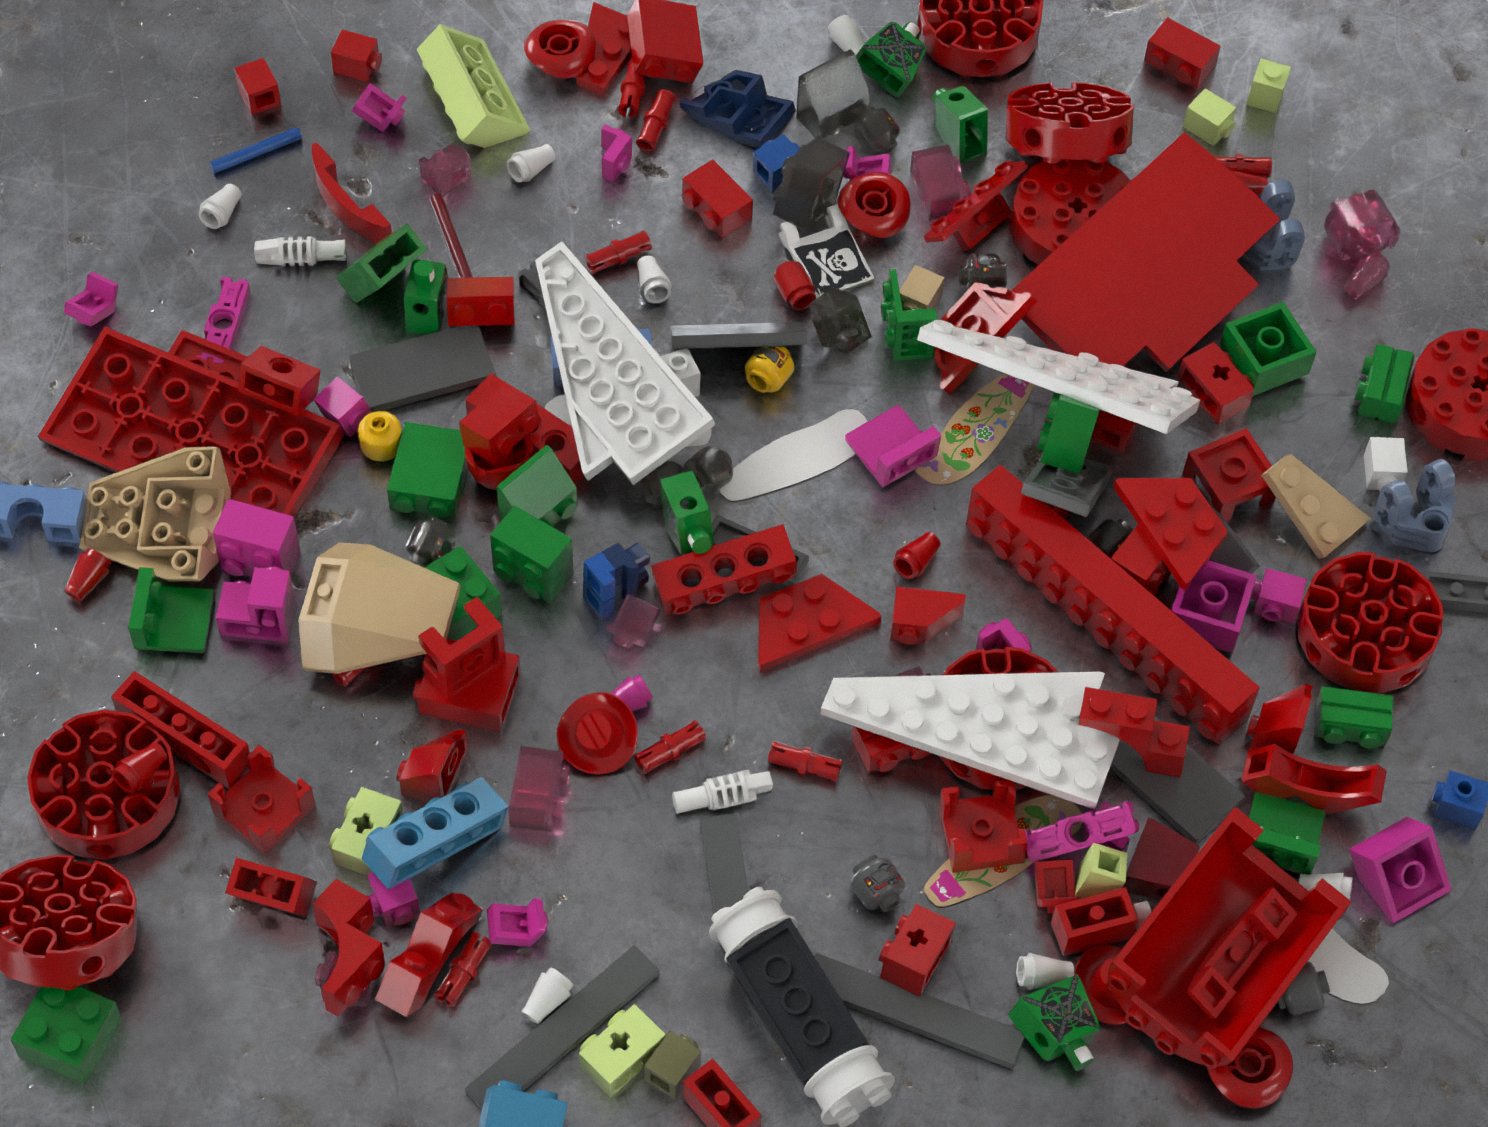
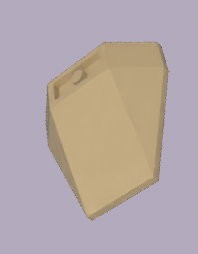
(160, 514)
(370, 609)

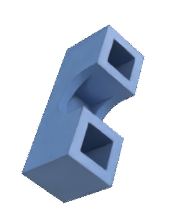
(59, 508)

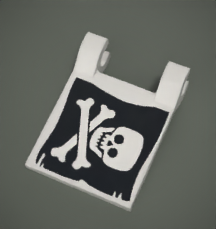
(828, 255)

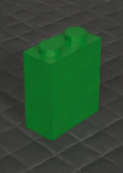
(381, 263)
(428, 471)

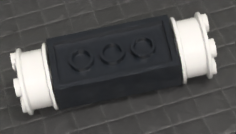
(801, 1007)

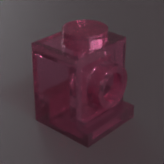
(446, 169)

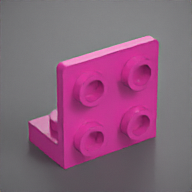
(893, 445)

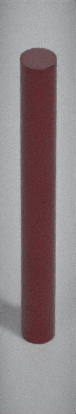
(450, 236)

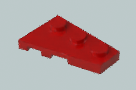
(611, 49)

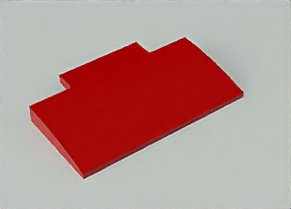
(1151, 263)
(148, 402)

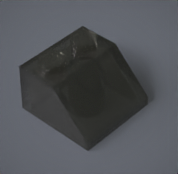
(832, 95)

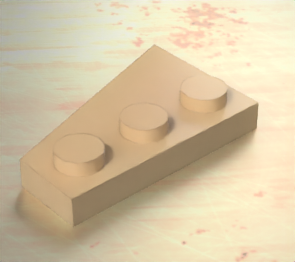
(1313, 505)

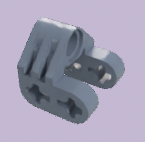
(1287, 235)
(1435, 497)

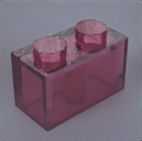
(938, 180)
(537, 789)

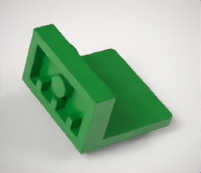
(904, 325)
(169, 616)
(1289, 832)

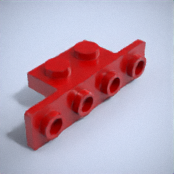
(980, 212)

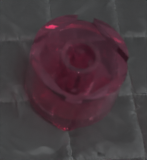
(1360, 226)

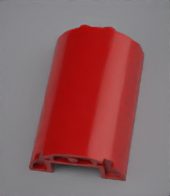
(1165, 952)

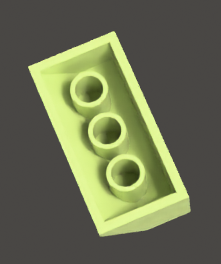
(471, 88)

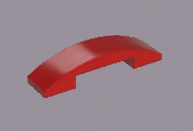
(365, 222)
(1237, 950)

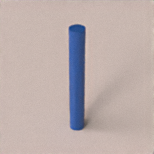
(255, 150)

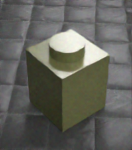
(672, 1063)

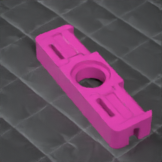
(230, 306)
(1103, 827)

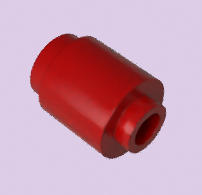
(794, 285)

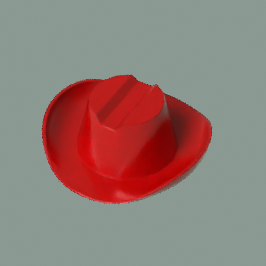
(561, 47)
(875, 204)
(597, 733)
(1093, 972)
(1257, 1073)

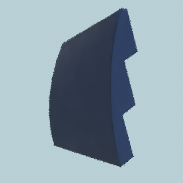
(740, 109)

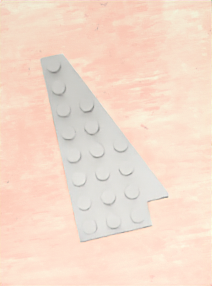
(616, 386)
(1109, 387)
(996, 723)

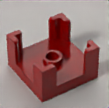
(1231, 471)
(467, 659)
(262, 803)
(982, 829)

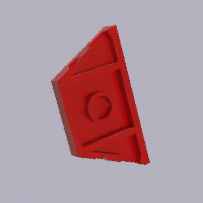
(983, 311)
(1174, 521)
(808, 619)

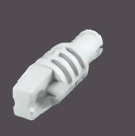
(300, 251)
(723, 791)

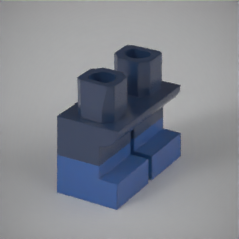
(613, 576)

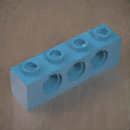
(434, 832)

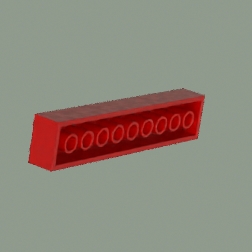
(1111, 606)

